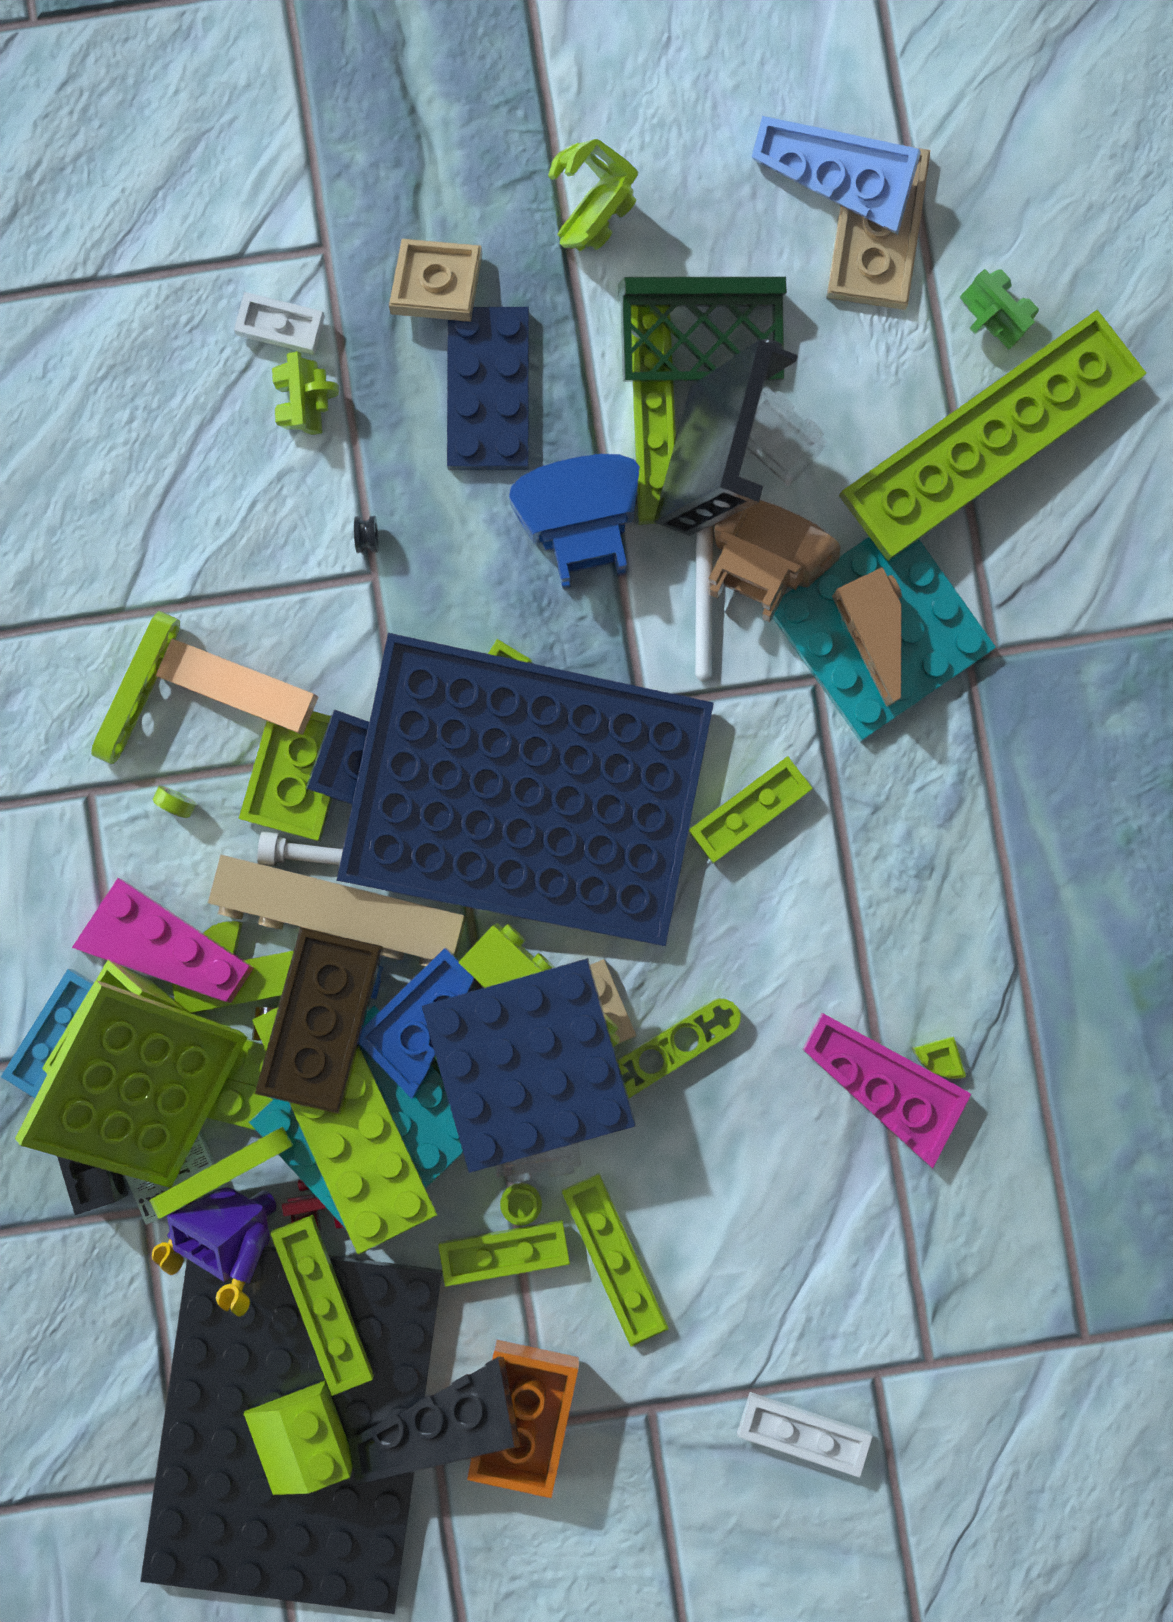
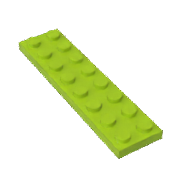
(992, 435)

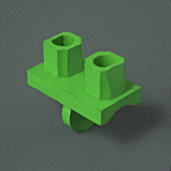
(996, 309)

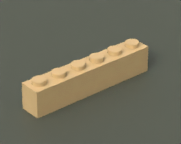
(333, 909)

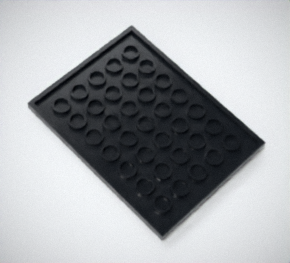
(211, 1500)

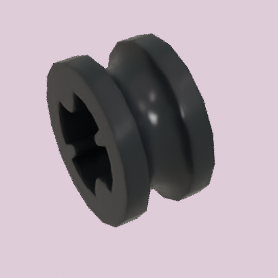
(366, 534)

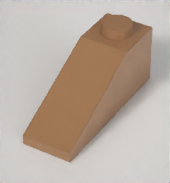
(874, 621)

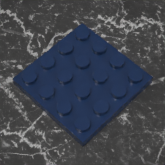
(528, 1065)

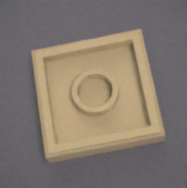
(435, 280)

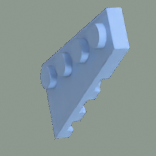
(846, 168)

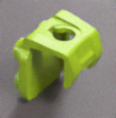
(610, 196)

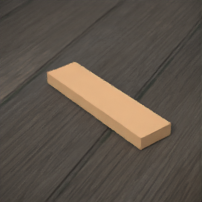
(237, 686)

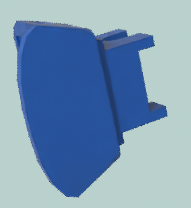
(579, 509)

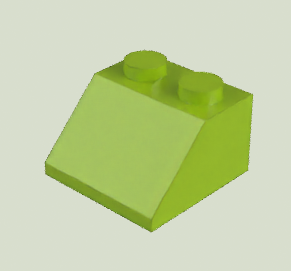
(300, 1441)

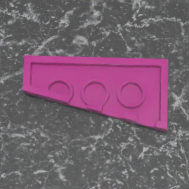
(155, 941)
(895, 1090)

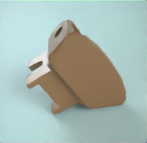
(768, 552)

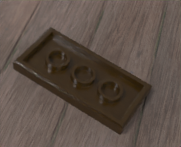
(319, 1021)

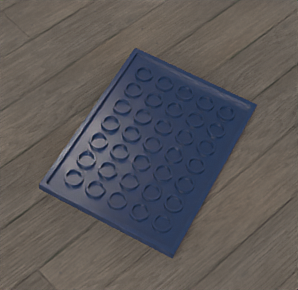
(525, 790)

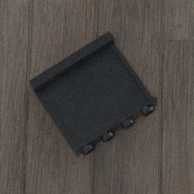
(713, 439)

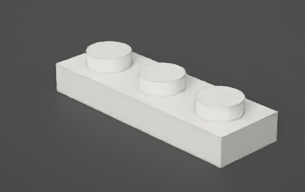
(804, 1434)

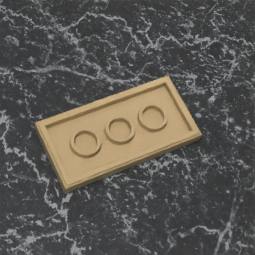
(872, 262)

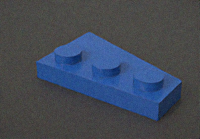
(399, 1032)

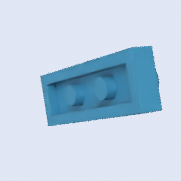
(27, 1063)

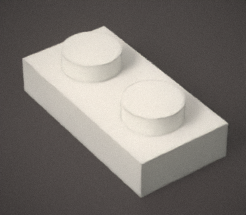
(279, 323)

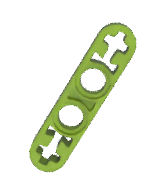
(134, 688)
(671, 1054)
(221, 1172)

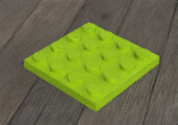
(131, 1086)

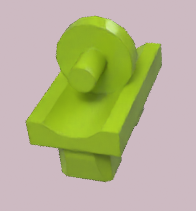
(307, 392)

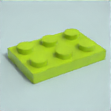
(280, 777)

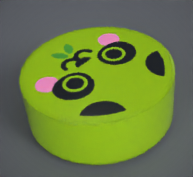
(174, 802)

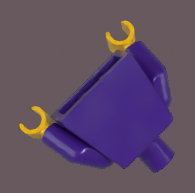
(221, 1236)

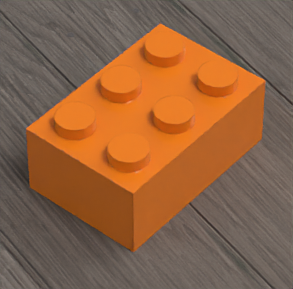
(541, 1398)

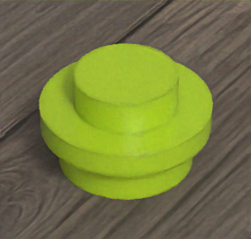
(521, 1203)

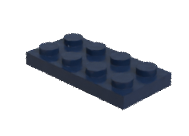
(488, 390)

